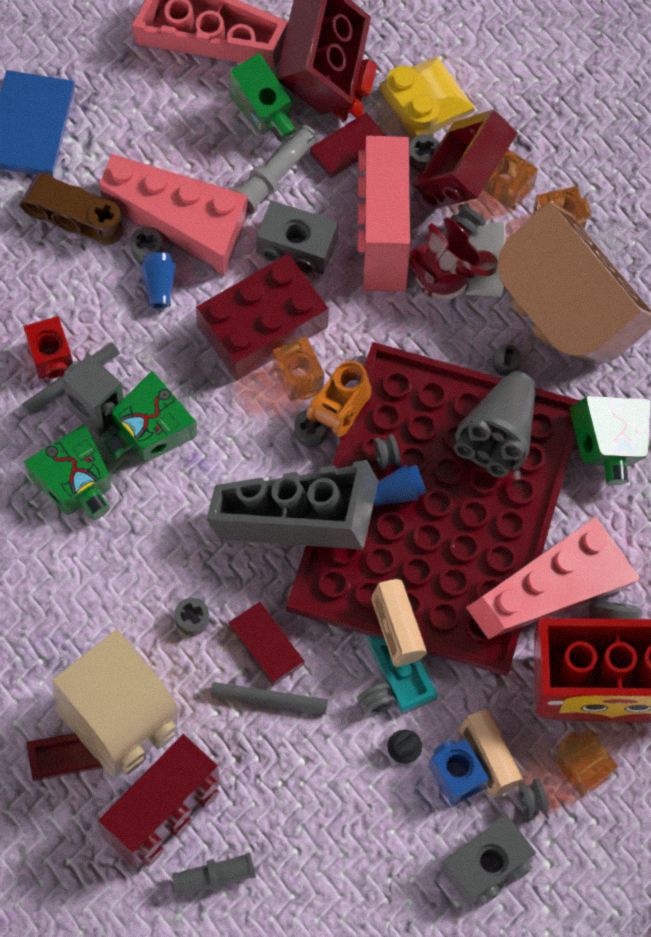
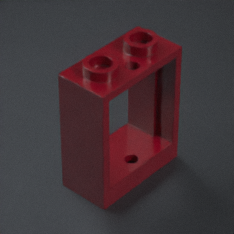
(465, 159)

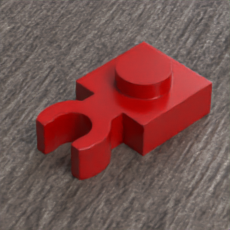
(363, 89)

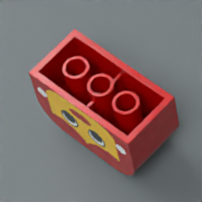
(593, 669)

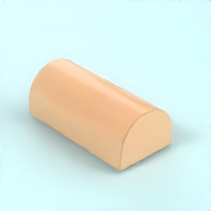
(398, 623)
(491, 752)

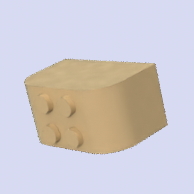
(115, 704)

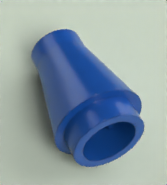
(158, 277)
(400, 486)

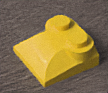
(425, 97)

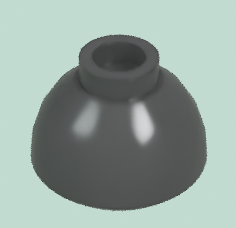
(612, 610)

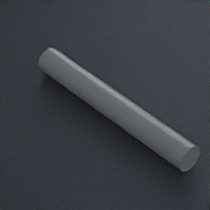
(57, 388)
(269, 698)

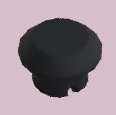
(404, 746)

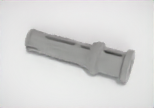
(265, 179)

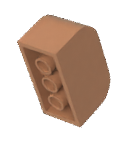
(571, 288)

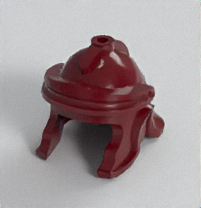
(449, 261)

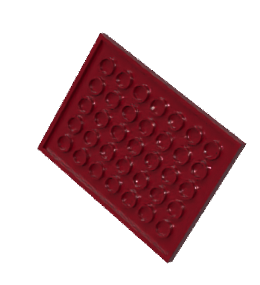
(460, 533)

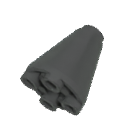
(499, 426)

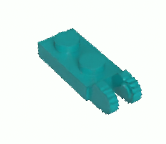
(407, 683)

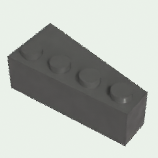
(298, 509)

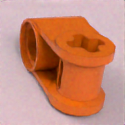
(339, 405)

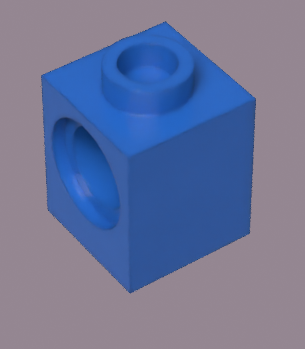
(458, 788)

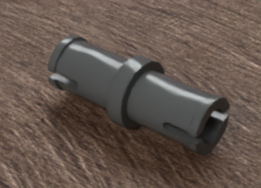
(214, 875)

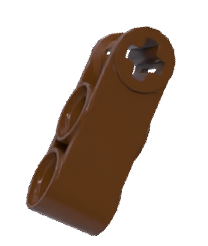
(72, 209)

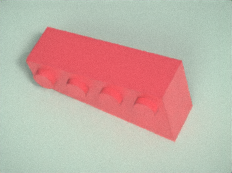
(211, 29)
(182, 209)
(384, 212)
(563, 577)

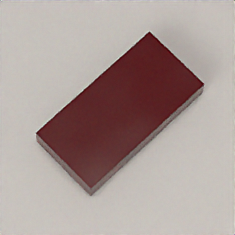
(341, 148)
(266, 643)
(59, 757)

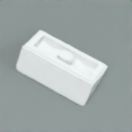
(490, 238)

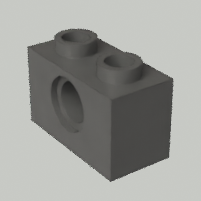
(286, 222)
(92, 393)
(501, 841)

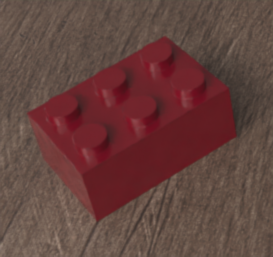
(324, 52)
(261, 315)
(161, 803)

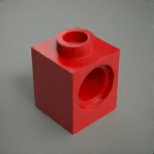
(45, 335)

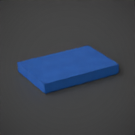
(33, 121)

